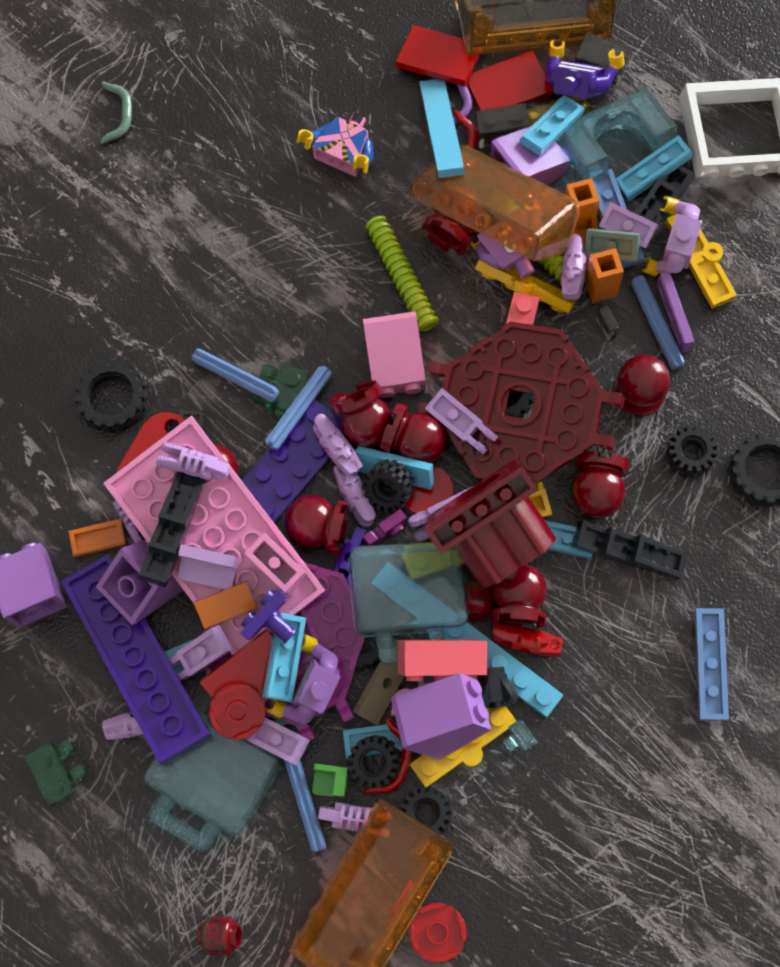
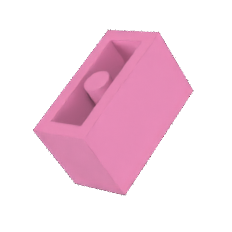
(275, 563)

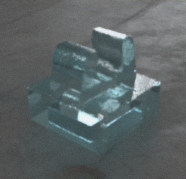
(520, 736)

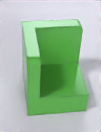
(330, 781)

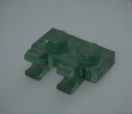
(289, 383)
(50, 773)

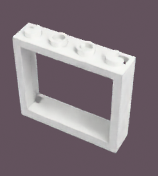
(727, 92)

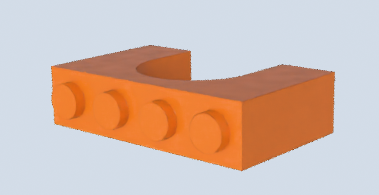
(604, 268)

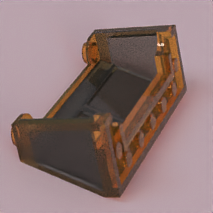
(531, 24)

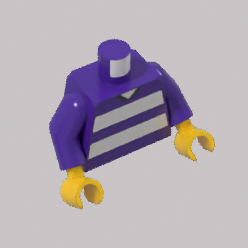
(577, 78)

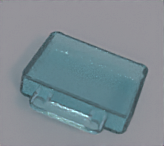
(405, 593)
(216, 781)

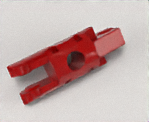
(527, 640)

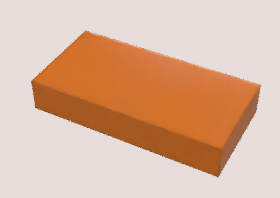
(97, 538)
(225, 604)

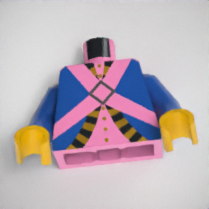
(341, 144)

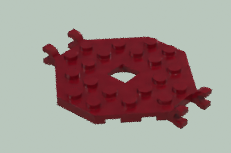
(564, 406)

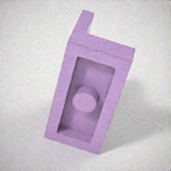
(623, 220)
(207, 567)

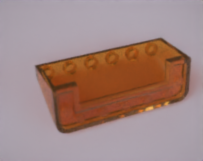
(502, 205)
(373, 892)

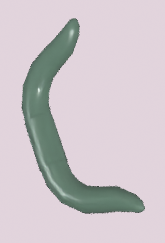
(126, 112)

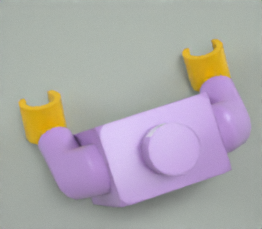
(681, 239)

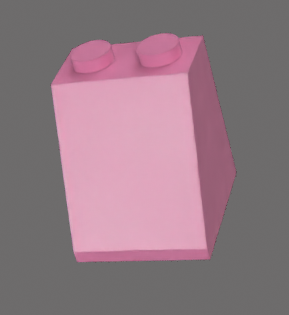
(395, 353)

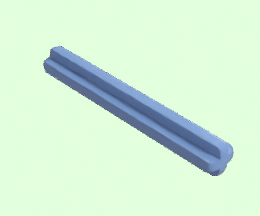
(657, 322)
(235, 375)
(298, 408)
(306, 806)

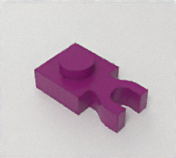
(392, 526)

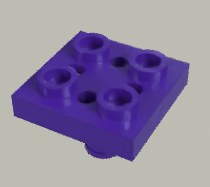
(268, 618)

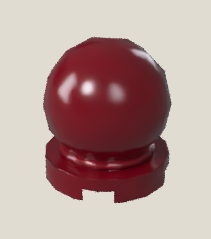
(448, 232)
(643, 384)
(363, 414)
(414, 435)
(599, 486)
(315, 522)
(520, 598)

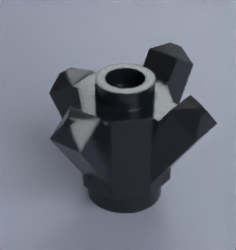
(497, 688)

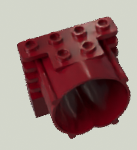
(493, 525)

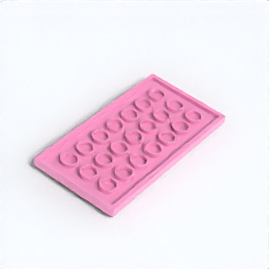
(223, 522)

